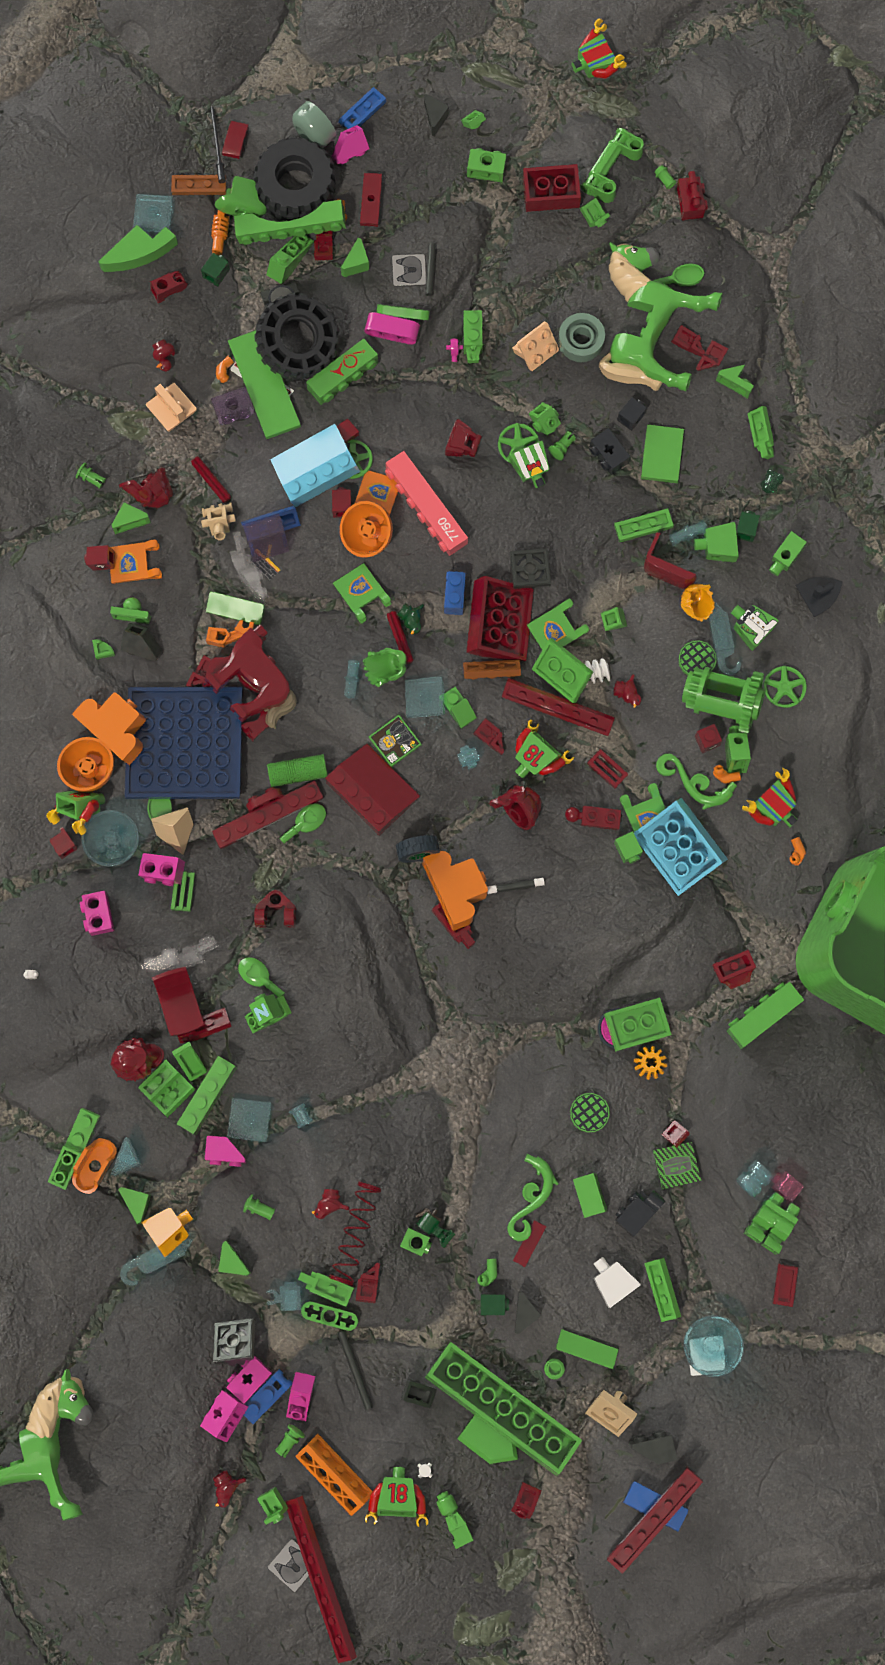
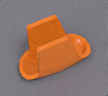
(85, 1179)

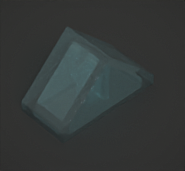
(127, 1158)

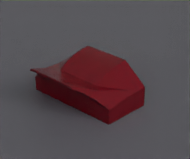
(735, 969)

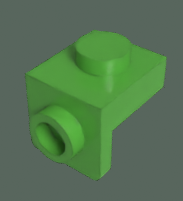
(594, 213)
(273, 1505)

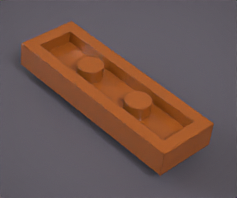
(197, 185)
(491, 669)

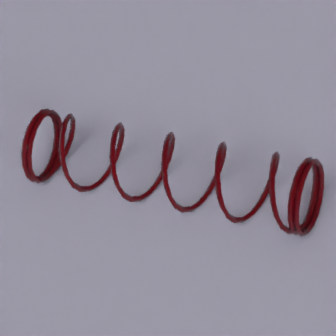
(375, 1190)

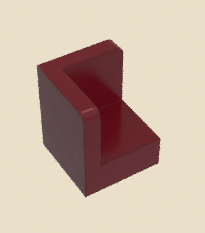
(63, 844)

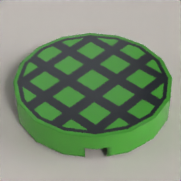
(696, 655)
(589, 1112)

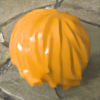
(697, 601)

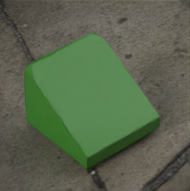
(613, 619)

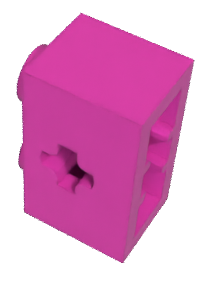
(243, 1390)
(224, 1416)

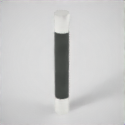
(515, 885)

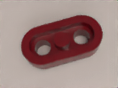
(256, 802)

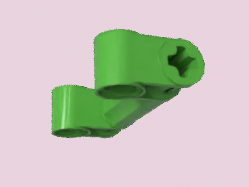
(597, 181)

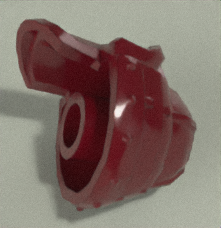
(154, 489)
(521, 806)
(135, 1059)

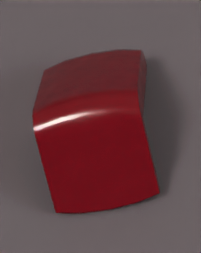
(666, 571)
(178, 1001)

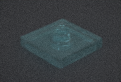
(153, 212)
(424, 697)
(249, 1120)

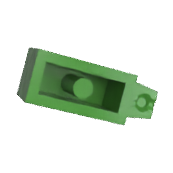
(472, 335)

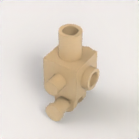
(218, 520)

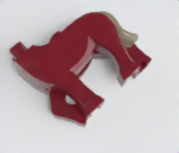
(258, 675)

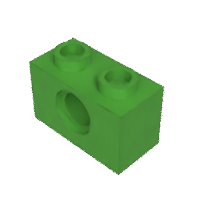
(491, 172)

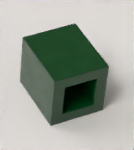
(215, 269)
(747, 526)
(493, 1304)

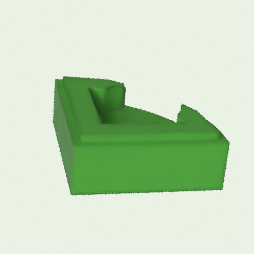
(102, 649)

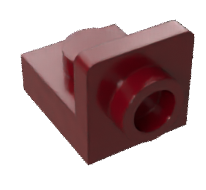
(526, 1501)

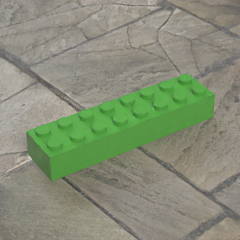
(503, 1409)

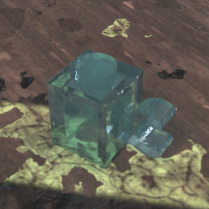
(289, 1297)

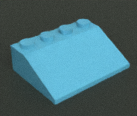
(314, 465)
(679, 846)

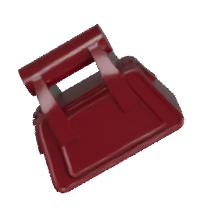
(459, 438)

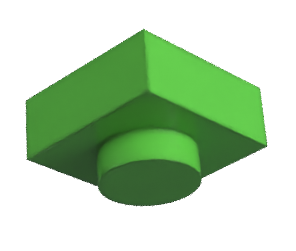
(473, 120)

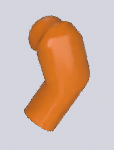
(221, 369)
(725, 777)
(799, 852)

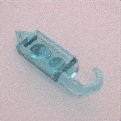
(722, 639)
(153, 1261)

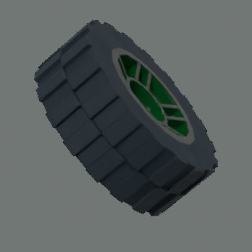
(416, 848)

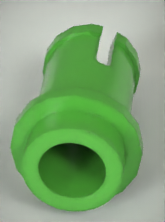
(662, 173)

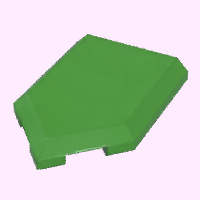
(487, 1442)

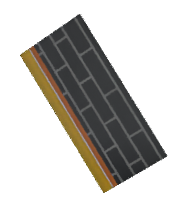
(267, 567)

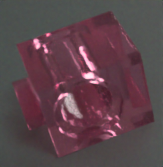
(786, 1186)

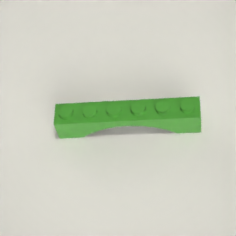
(327, 217)

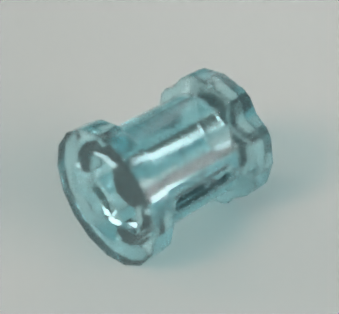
(301, 1116)

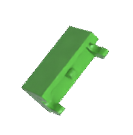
(590, 1195)

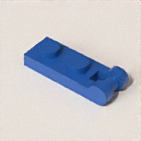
(363, 109)
(266, 1396)

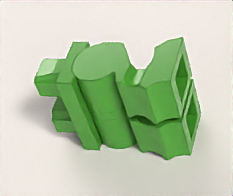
(778, 1219)

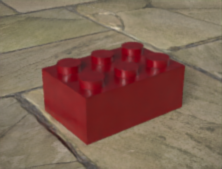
(551, 188)

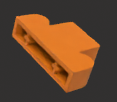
(113, 724)
(456, 887)

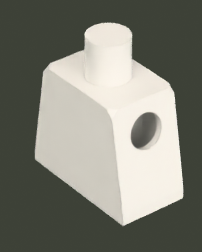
(613, 1282)

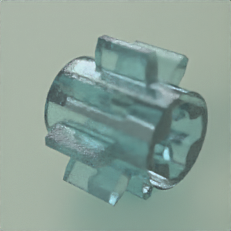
(468, 757)

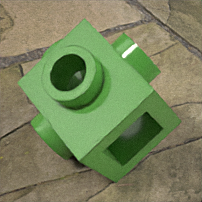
(545, 418)

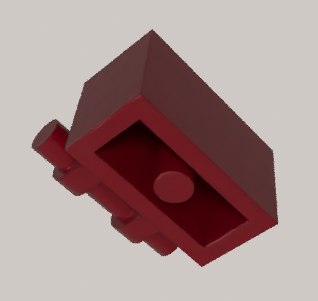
(690, 197)

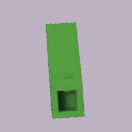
(288, 258)

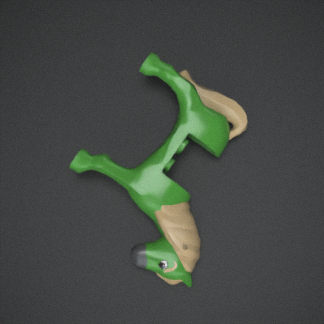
(634, 355)
(41, 1442)

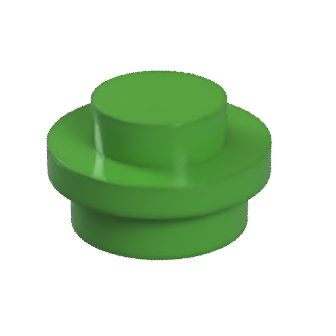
(554, 1368)

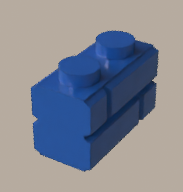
(454, 593)

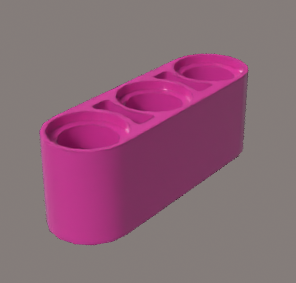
(392, 328)

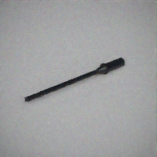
(220, 166)

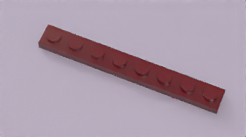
(320, 1580)

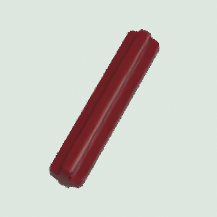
(211, 480)
(399, 635)

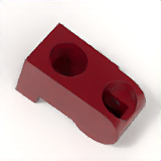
(167, 285)

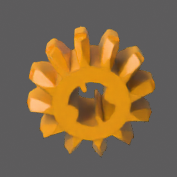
(650, 1070)

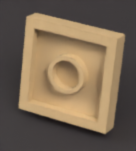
(611, 1412)

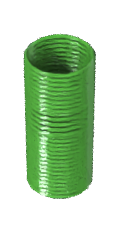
(302, 770)

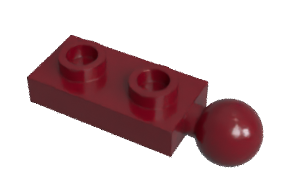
(595, 817)

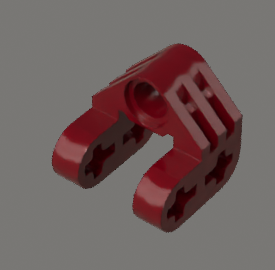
(260, 913)

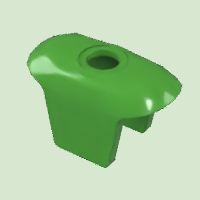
(241, 199)

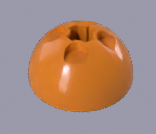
(358, 528)
(80, 758)

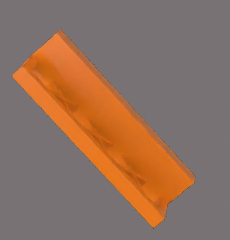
(337, 1472)

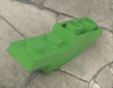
(77, 1141)

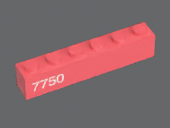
(426, 503)

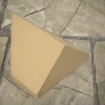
(174, 828)

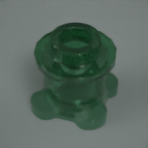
(771, 481)

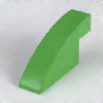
(137, 250)

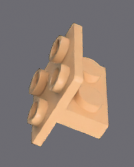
(536, 346)
(170, 406)

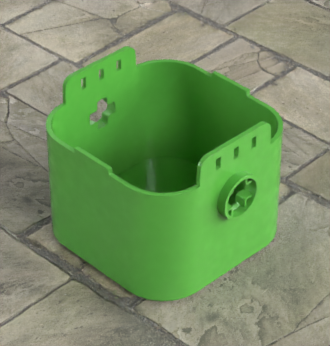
(845, 941)

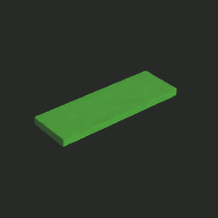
(264, 388)

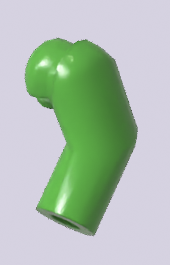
(490, 1274)

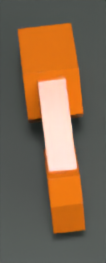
(212, 634)

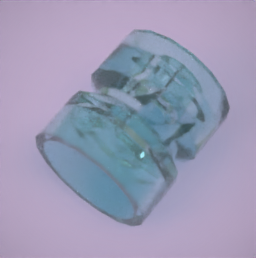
(754, 1179)

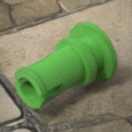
(560, 447)
(89, 475)
(258, 1208)
(291, 1437)

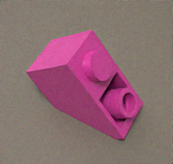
(350, 144)
(222, 1150)
(300, 1396)

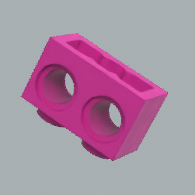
(162, 866)
(101, 912)

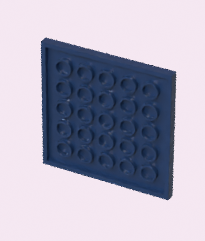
(187, 744)

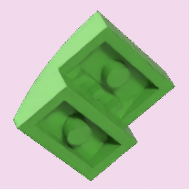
(166, 1088)

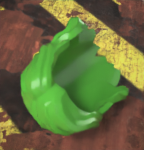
(384, 666)

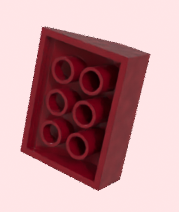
(499, 620)
(372, 788)

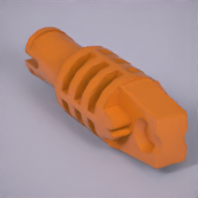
(219, 232)

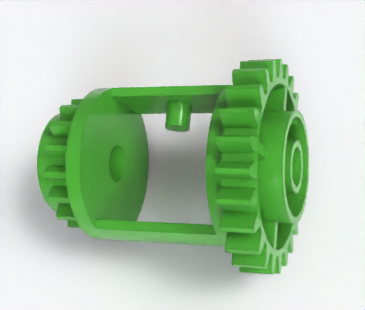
(743, 712)

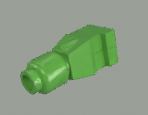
(456, 1523)

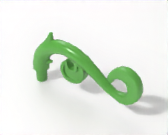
(708, 801)
(549, 1179)

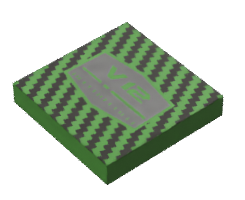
(676, 1165)

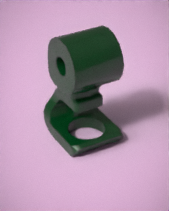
(431, 1225)

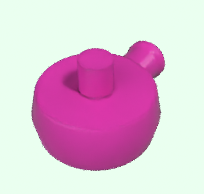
(454, 347)

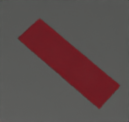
(528, 1245)

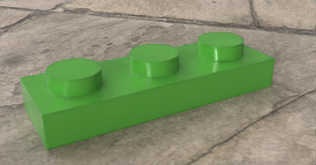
(643, 525)
(662, 1290)

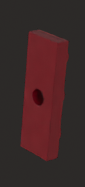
(371, 191)

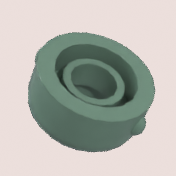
(313, 124)
(584, 325)

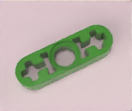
(403, 312)
(317, 1307)

